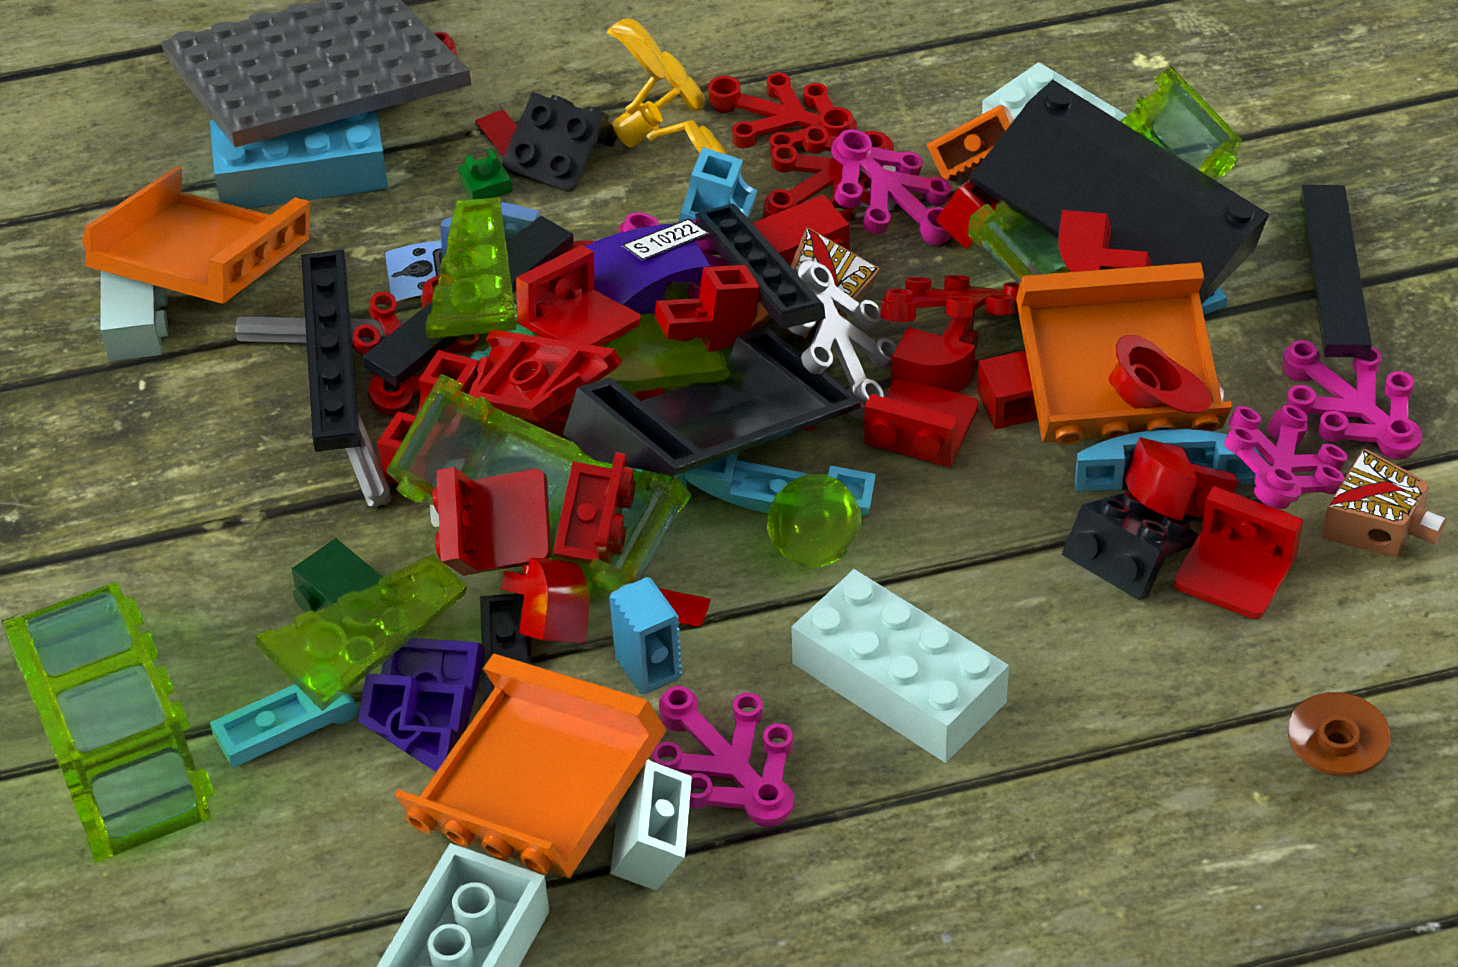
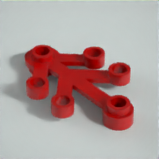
(726, 96)
(827, 171)
(957, 296)
(392, 402)

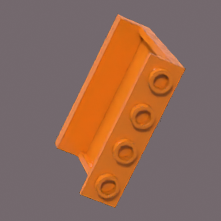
(192, 240)
(1071, 339)
(538, 767)

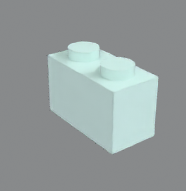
(132, 317)
(651, 826)

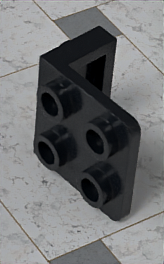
(556, 141)
(1125, 542)

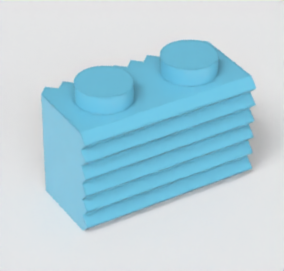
(645, 635)

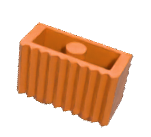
(969, 144)

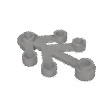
(843, 334)

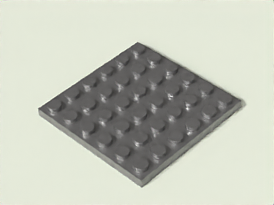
(312, 66)

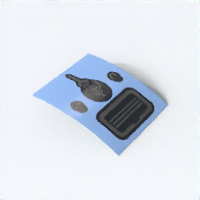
(411, 267)

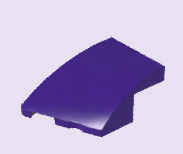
(638, 281)
(423, 697)

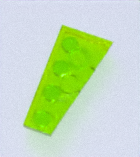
(475, 274)
(343, 642)

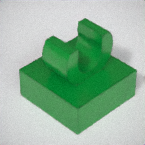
(484, 177)

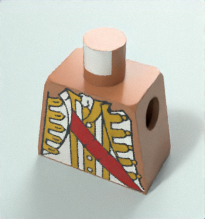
(849, 271)
(1380, 508)

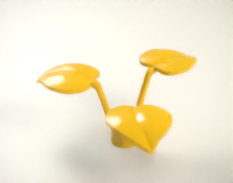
(643, 119)

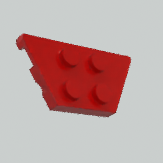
(537, 374)

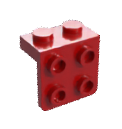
(562, 304)
(919, 421)
(592, 511)
(491, 520)
(1240, 554)

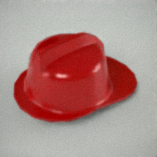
(1152, 379)

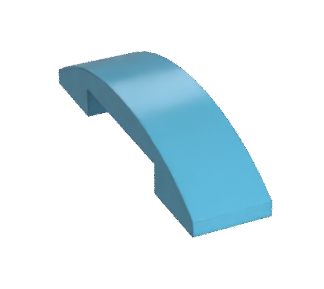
(1106, 463)
(757, 485)

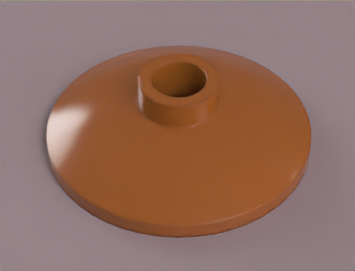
(1340, 719)

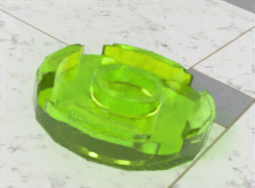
(814, 520)

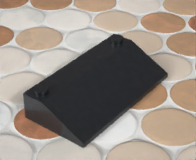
(1084, 160)
(704, 422)

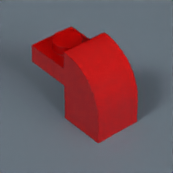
(1085, 244)
(719, 314)
(937, 359)
(1169, 483)
(553, 601)

